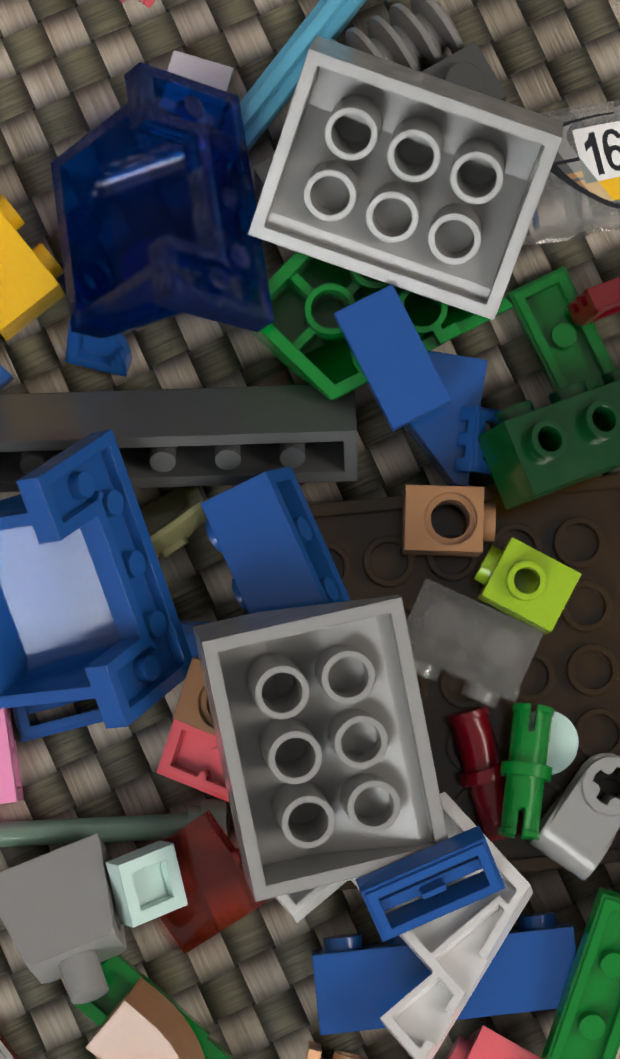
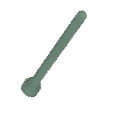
(109, 828)

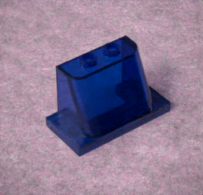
(161, 212)

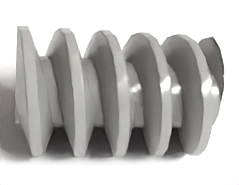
(409, 35)

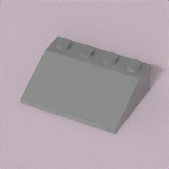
(405, 177)
(321, 741)

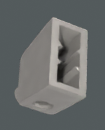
(64, 916)

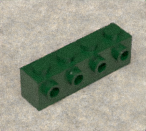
(556, 444)

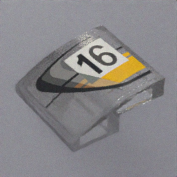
(584, 177)

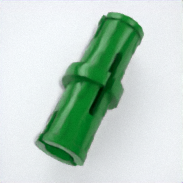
(526, 771)

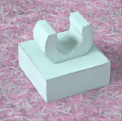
(146, 883)

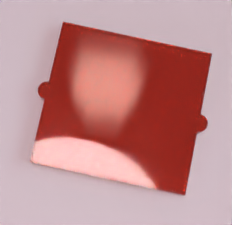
(212, 883)

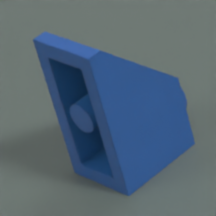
(439, 430)

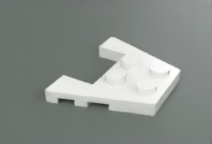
(452, 947)

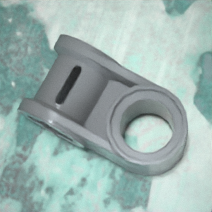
(578, 824)

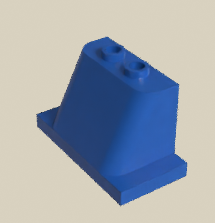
(84, 590)

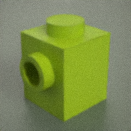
(526, 584)

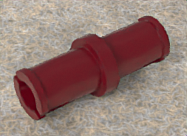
(481, 767)

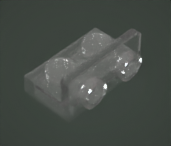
(470, 644)

